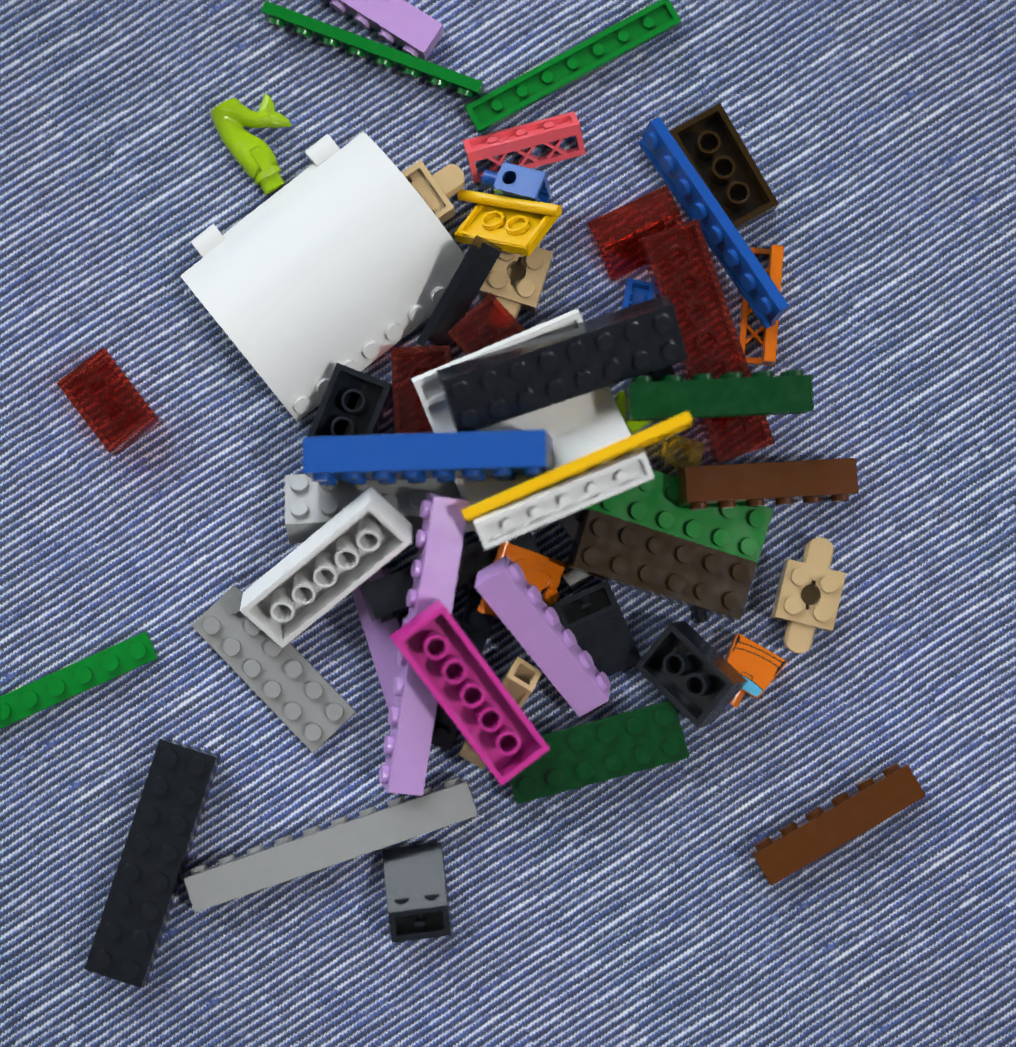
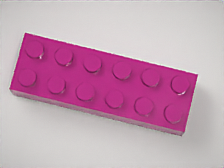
(469, 692)

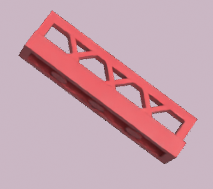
(523, 137)

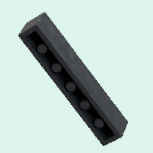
(389, 593)

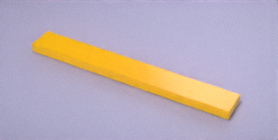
(639, 440)

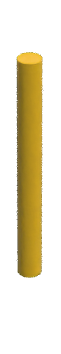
(510, 203)

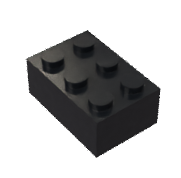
(691, 673)

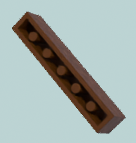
(767, 482)
(837, 823)

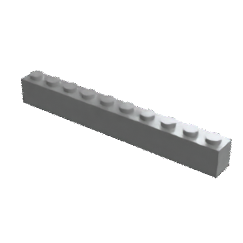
(331, 845)

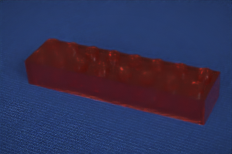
(686, 276)

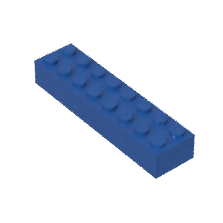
(427, 456)

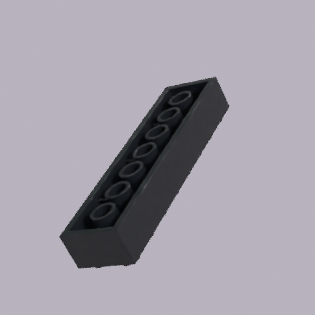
(562, 364)
(152, 862)

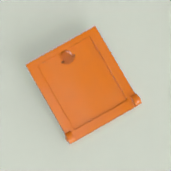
(537, 569)

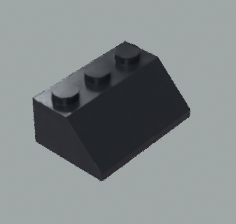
(351, 404)

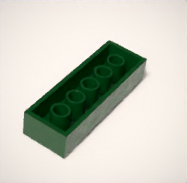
(719, 398)
(603, 751)

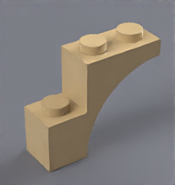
(519, 682)

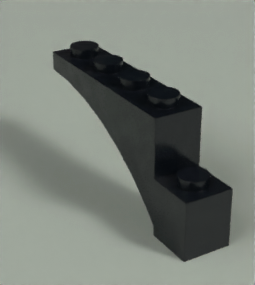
(477, 629)

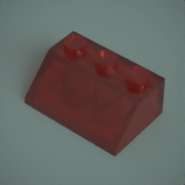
(620, 230)

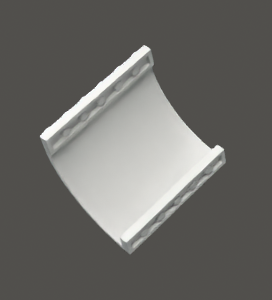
(577, 429)

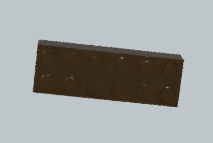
(661, 564)

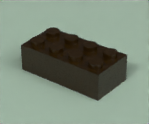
(726, 166)

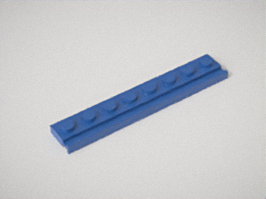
(715, 224)

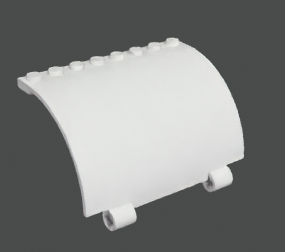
(325, 270)

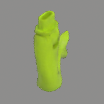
(249, 150)

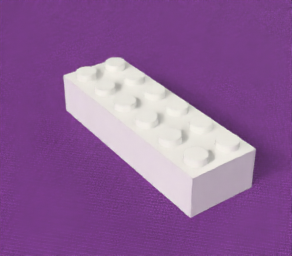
(326, 567)

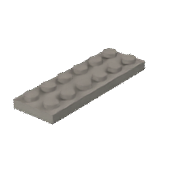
(274, 673)

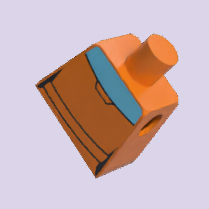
(754, 664)

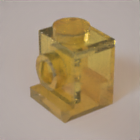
(692, 449)

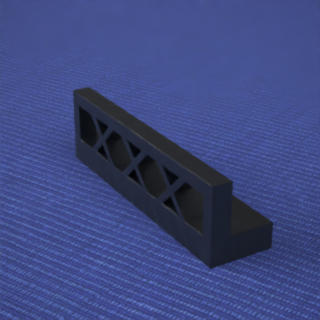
(460, 291)

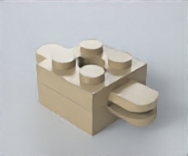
(437, 188)
(518, 279)
(808, 595)

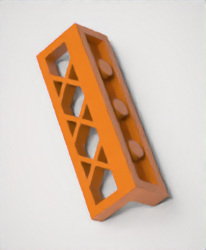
(770, 335)

